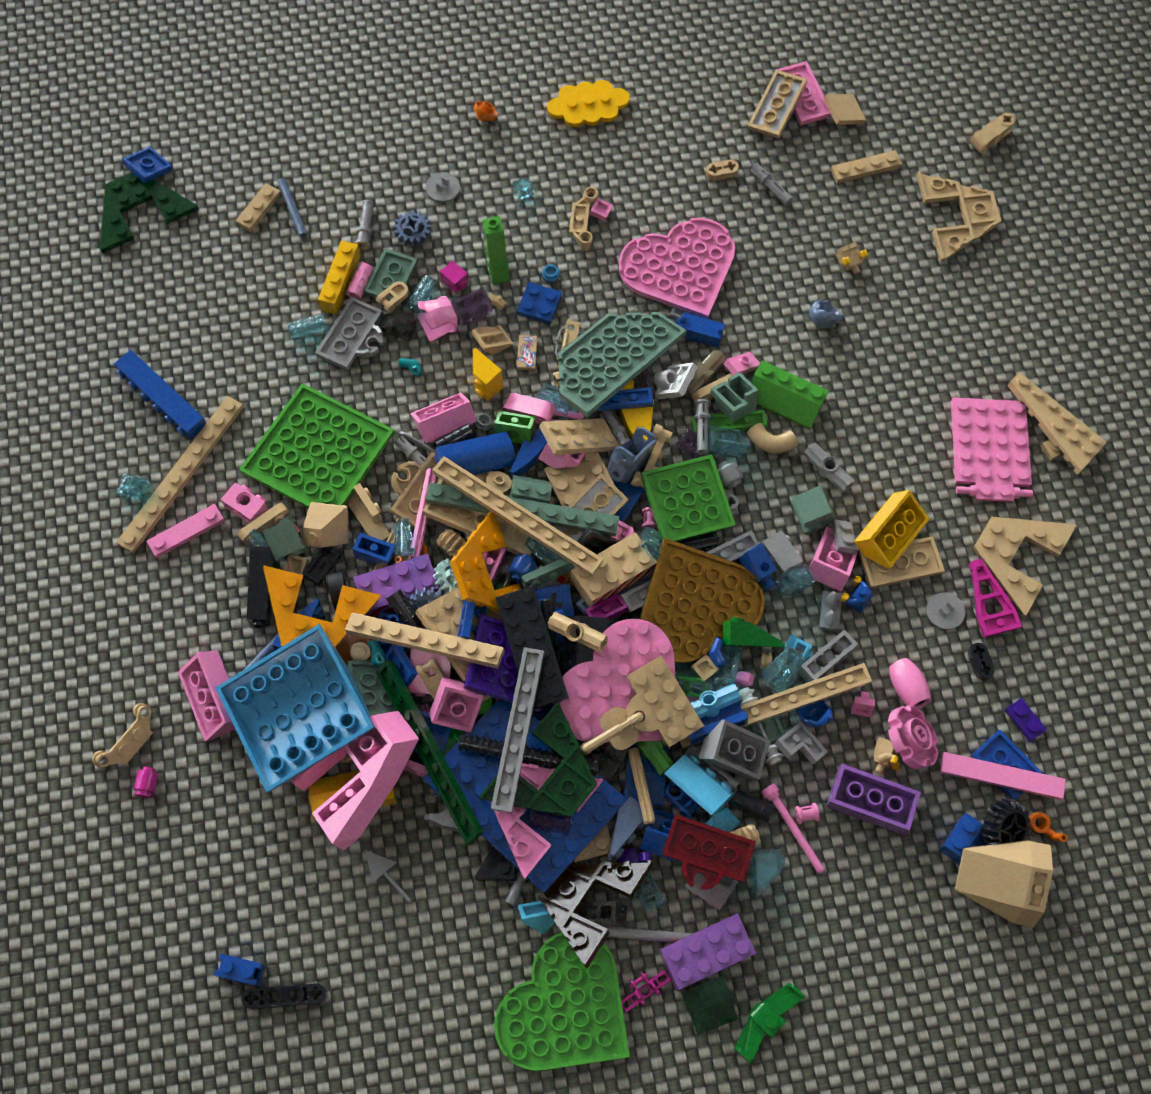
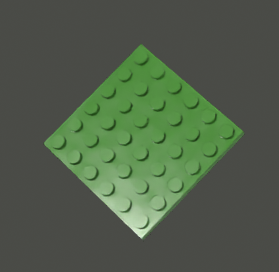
(317, 449)

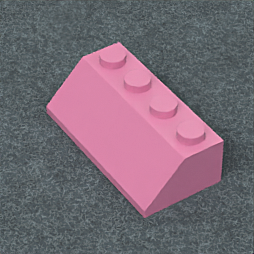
(199, 680)

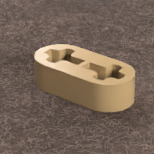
(722, 170)

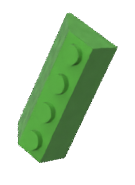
(788, 395)

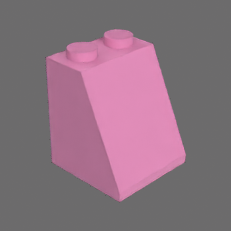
(420, 657)

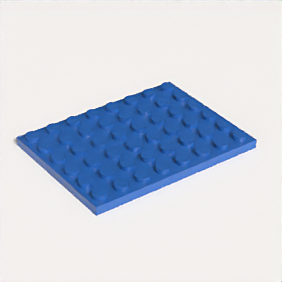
(477, 771)

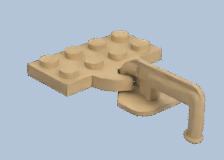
(662, 706)

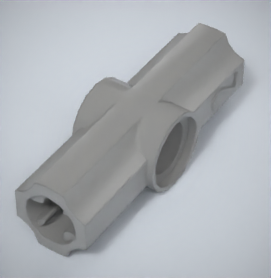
(836, 475)

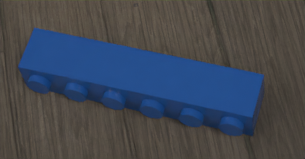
(160, 394)

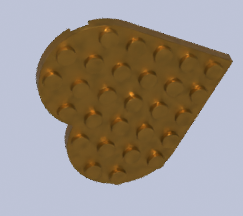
(695, 594)

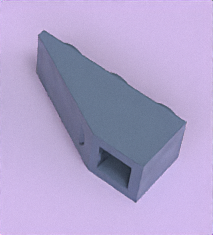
(626, 823)

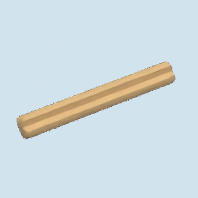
(641, 786)

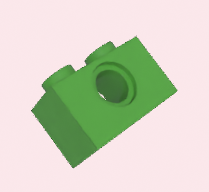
(518, 426)

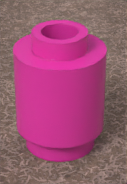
(145, 782)

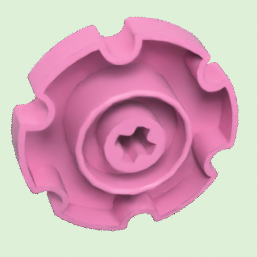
(913, 737)

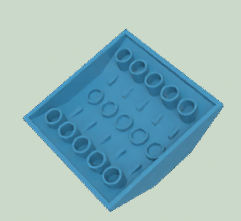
(295, 707)

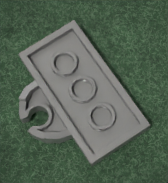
(352, 335)

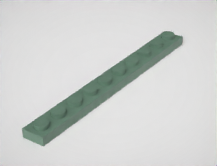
(550, 513)

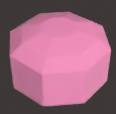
(744, 679)

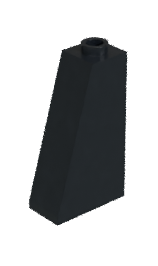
(258, 596)

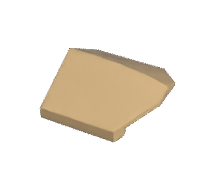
(492, 339)

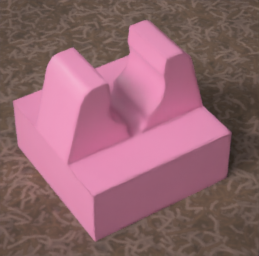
(863, 705)

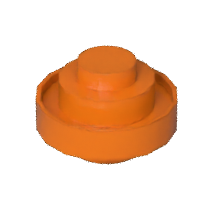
(485, 111)

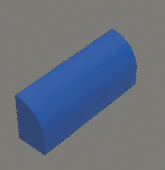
(480, 453)

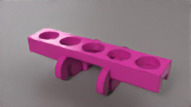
(637, 992)

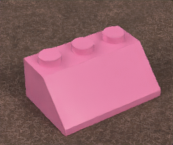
(443, 417)

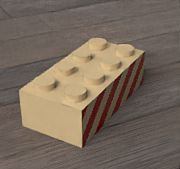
(621, 568)

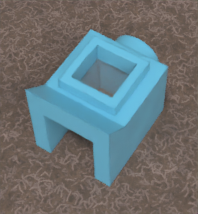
(800, 646)

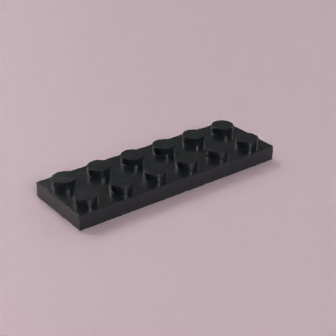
(528, 629)

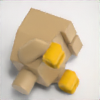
(850, 257)
(885, 756)

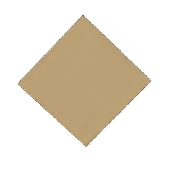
(844, 109)

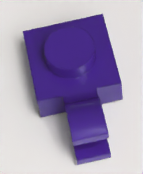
(633, 856)

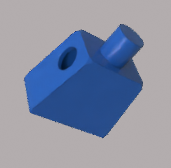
(760, 564)

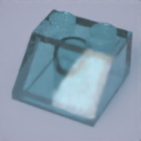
(764, 869)

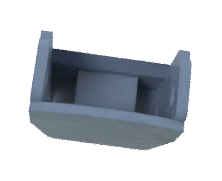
(624, 461)

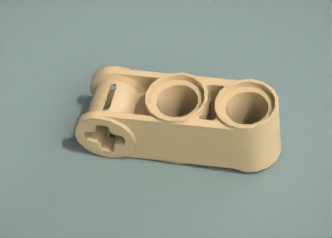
(992, 132)

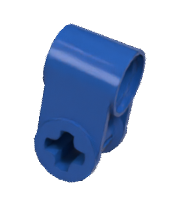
(681, 802)

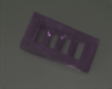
(686, 447)

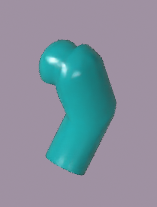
(412, 364)
(378, 654)

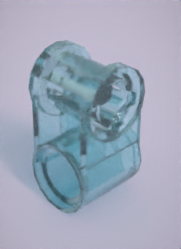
(132, 487)

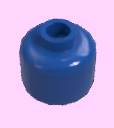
(521, 565)

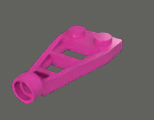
(995, 623)

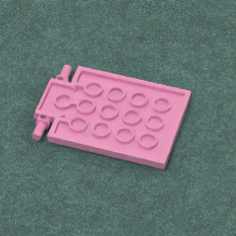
(991, 449)

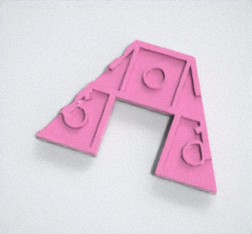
(523, 841)

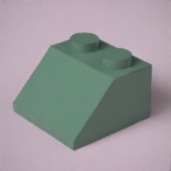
(530, 489)

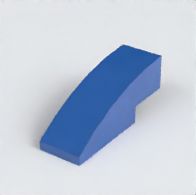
(528, 454)

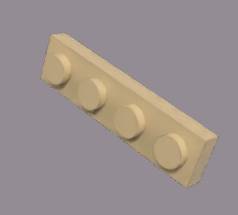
(866, 166)

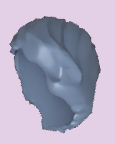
(824, 315)

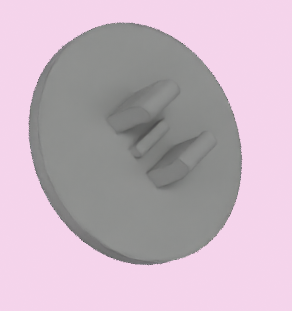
(442, 187)
(945, 611)

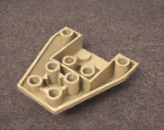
(1008, 879)

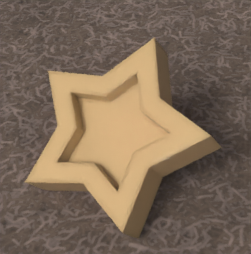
(498, 301)

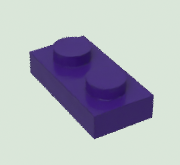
(1025, 719)

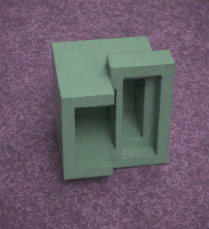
(736, 397)
(813, 509)
(284, 538)

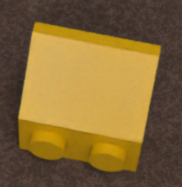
(486, 376)

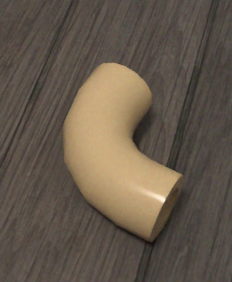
(772, 443)

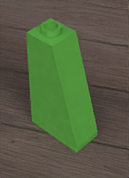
(495, 250)

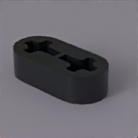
(977, 663)

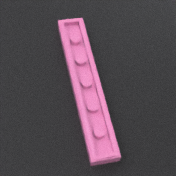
(1002, 776)

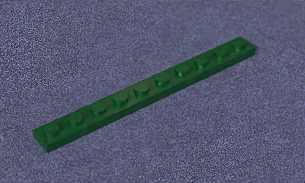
(430, 754)

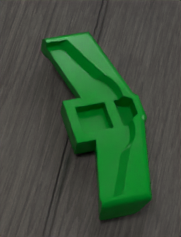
(766, 1019)

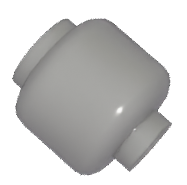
(730, 474)

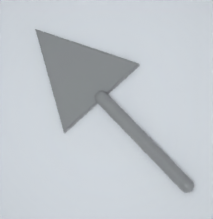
(379, 866)

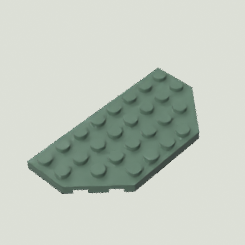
(612, 356)

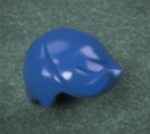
(815, 714)

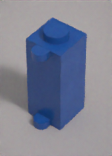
(701, 329)

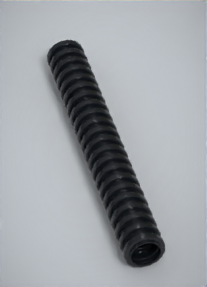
(531, 755)

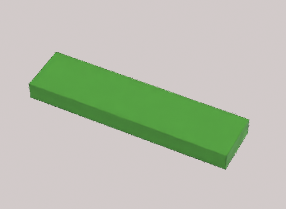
(741, 424)

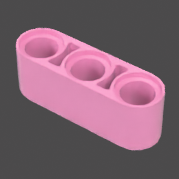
(530, 406)

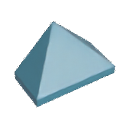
(724, 820)
(535, 916)

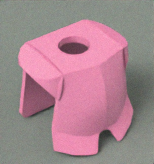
(438, 318)

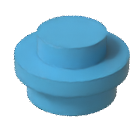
(550, 273)

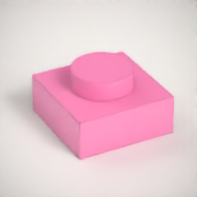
(601, 209)

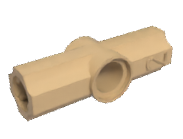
(587, 637)

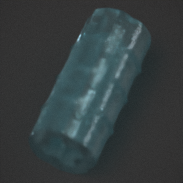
(422, 293)
(306, 326)

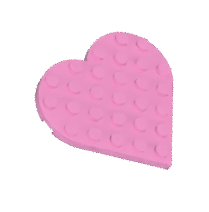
(680, 268)
(603, 684)

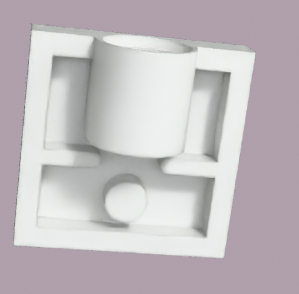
(674, 380)

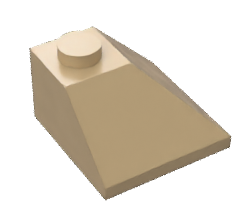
(326, 525)

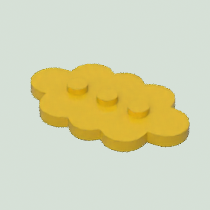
(588, 103)

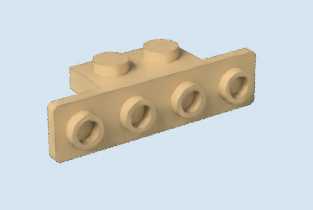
(367, 513)

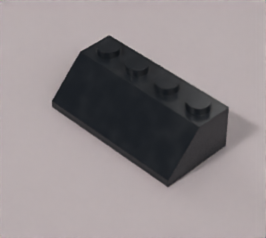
(575, 652)

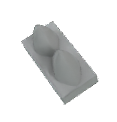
(830, 611)

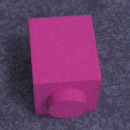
(454, 277)

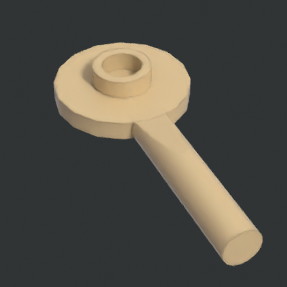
(500, 482)

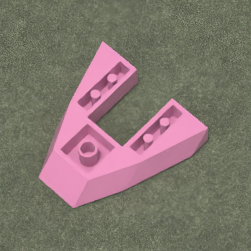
(381, 759)

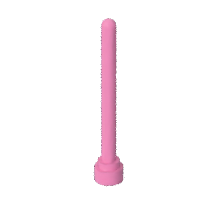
(772, 794)

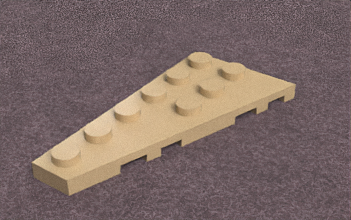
(1058, 424)

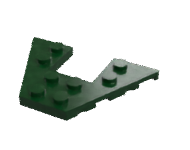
(130, 192)
(568, 783)

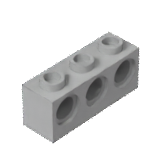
(828, 657)

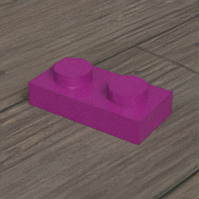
(608, 608)

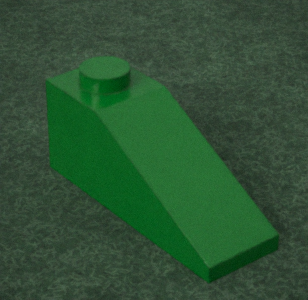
(747, 634)

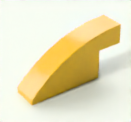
(636, 417)

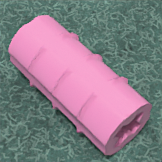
(359, 281)

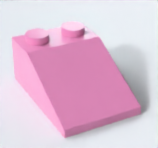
(831, 566)

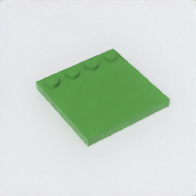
(687, 499)

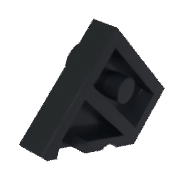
(496, 868)

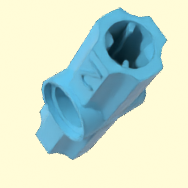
(711, 702)

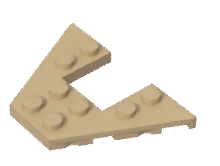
(977, 209)
(1000, 543)

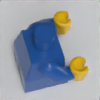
(859, 597)

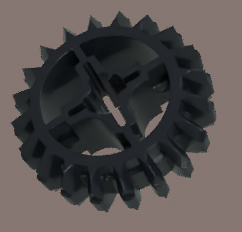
(1005, 823)

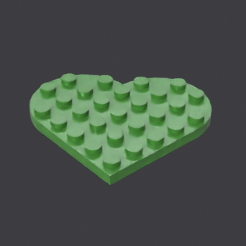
(564, 1012)

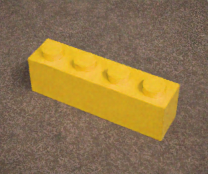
(339, 277)

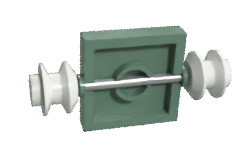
(769, 729)

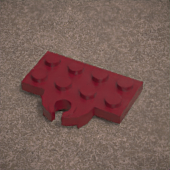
(707, 852)

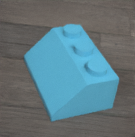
(700, 783)

